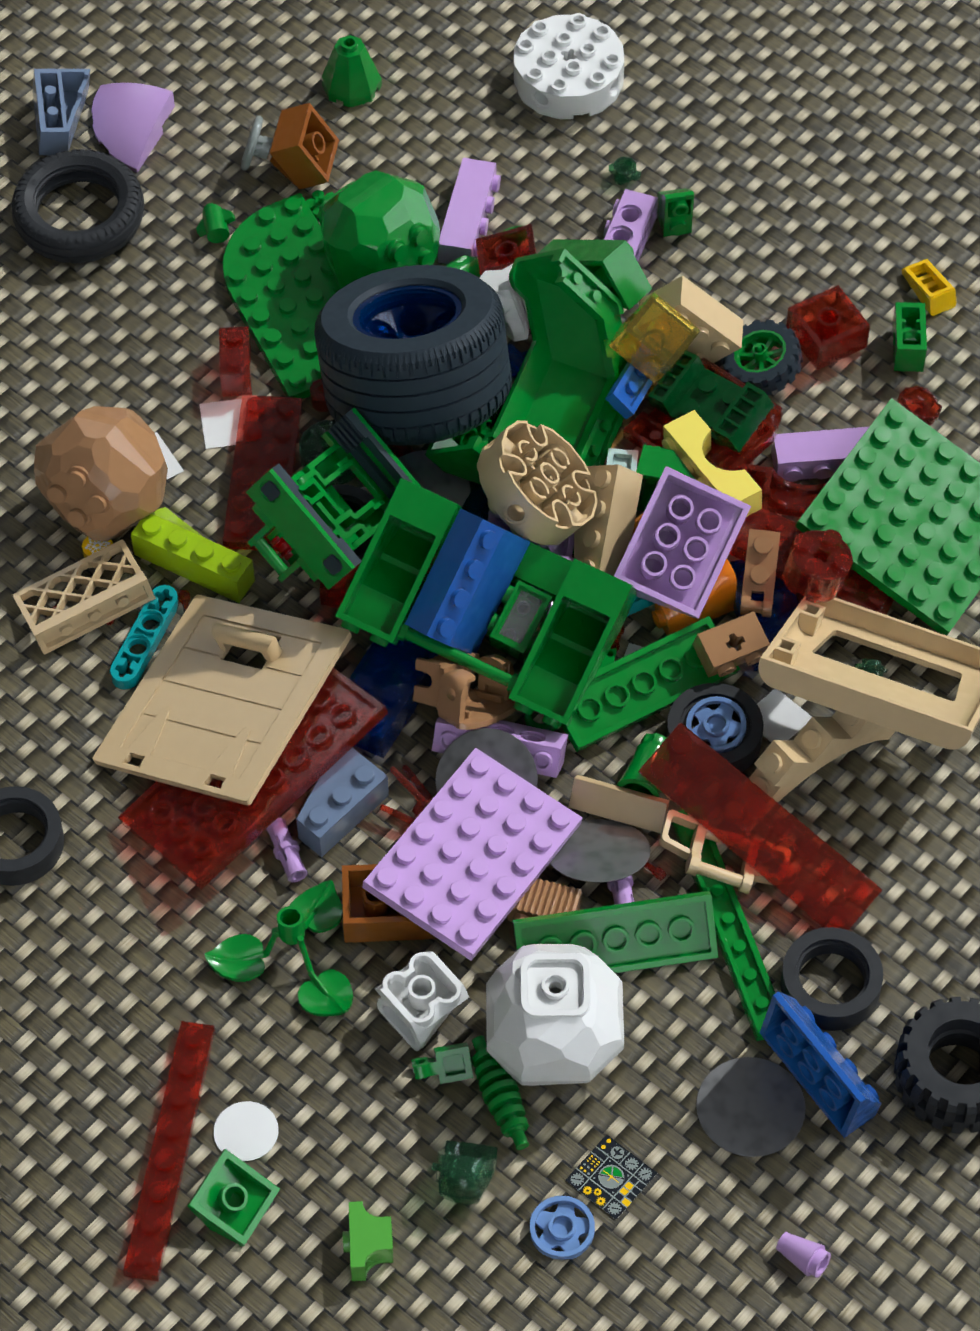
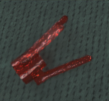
(422, 795)

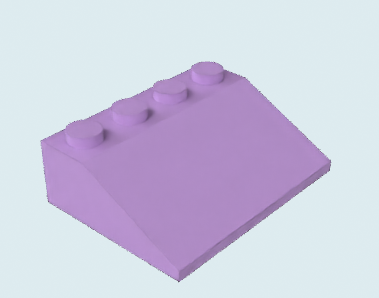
(681, 543)

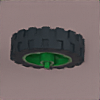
(760, 339)

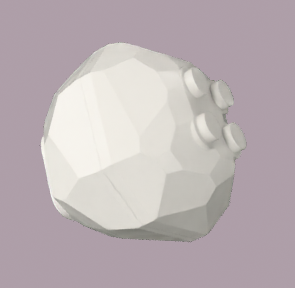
(554, 1015)

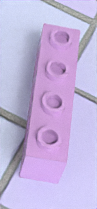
(632, 220)
(545, 746)

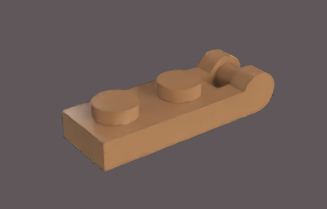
(760, 571)

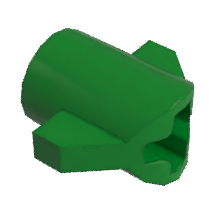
(215, 223)

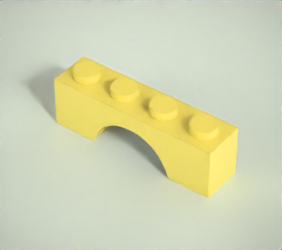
(691, 442)

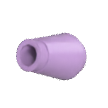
(804, 1254)

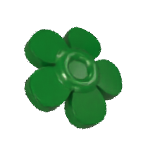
(317, 199)

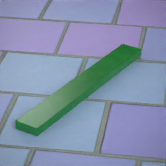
(733, 936)

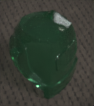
(464, 1171)

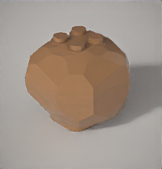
(102, 471)

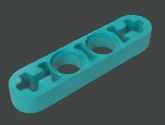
(148, 638)

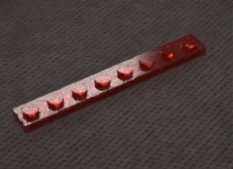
(169, 1152)

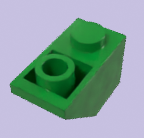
(675, 211)

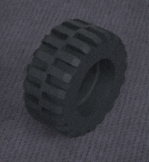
(921, 1084)

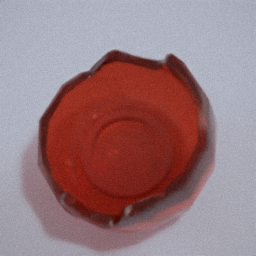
(920, 403)

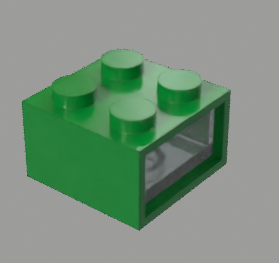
(520, 620)

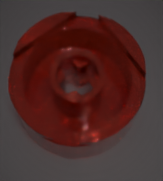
(817, 565)

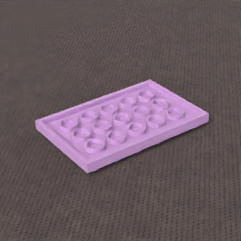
(472, 853)

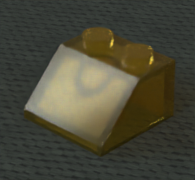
(654, 337)

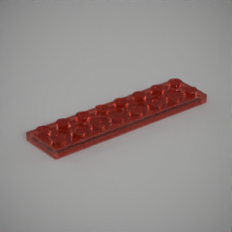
(759, 830)

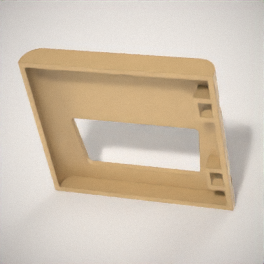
(795, 669)

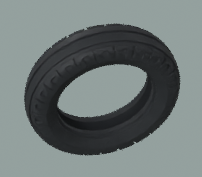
(83, 244)

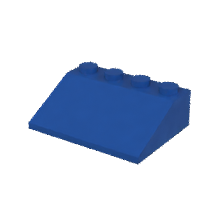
(467, 582)
(818, 1064)

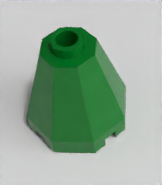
(350, 73)

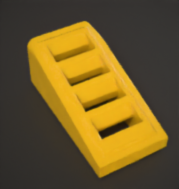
(930, 288)

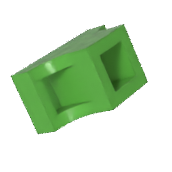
(367, 1240)

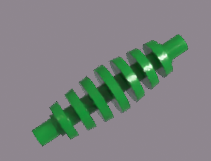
(500, 1094)

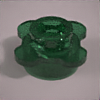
(624, 170)
(872, 666)

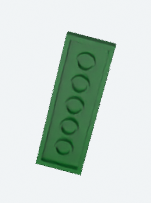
(640, 686)
(632, 933)

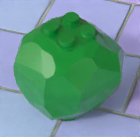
(378, 227)

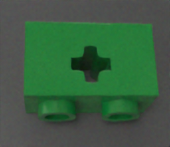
(909, 337)

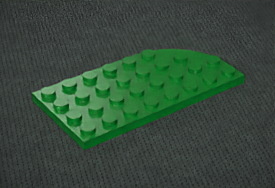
(279, 286)

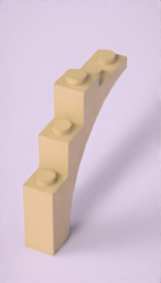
(818, 743)

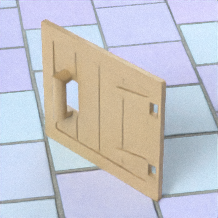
(216, 717)

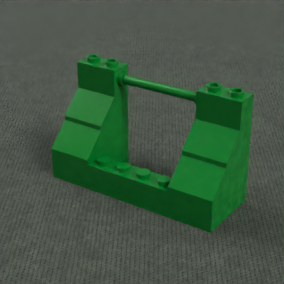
(571, 643)

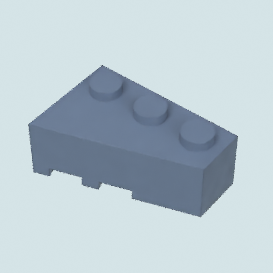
(58, 106)
(341, 801)

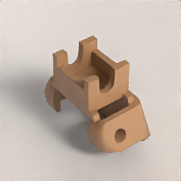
(455, 699)

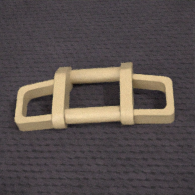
(693, 854)

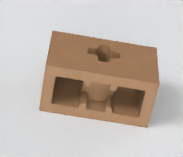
(741, 632)

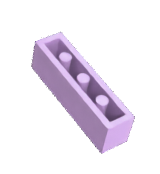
(468, 209)
(813, 452)

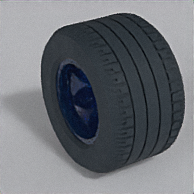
(414, 353)

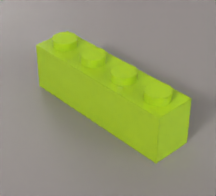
(182, 550)

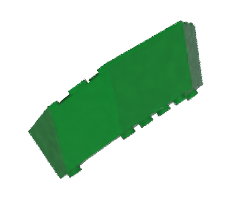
(565, 367)

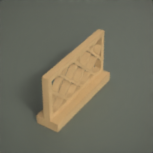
(91, 610)

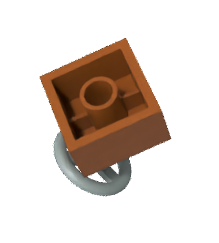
(300, 147)

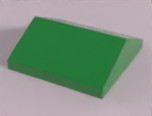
(233, 1198)

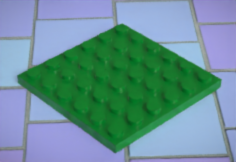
(908, 516)

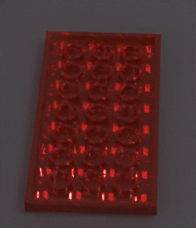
(208, 832)

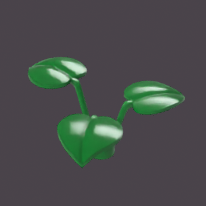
(318, 909)

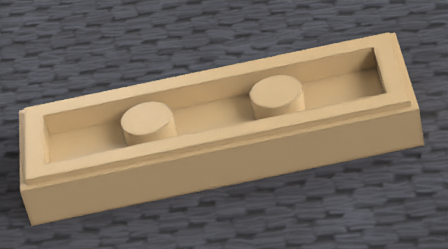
(618, 803)

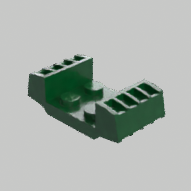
(725, 407)

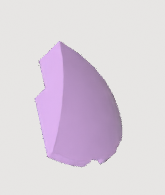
(130, 120)

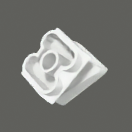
(513, 304)
(420, 998)

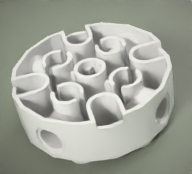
(568, 66)

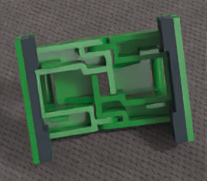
(311, 517)

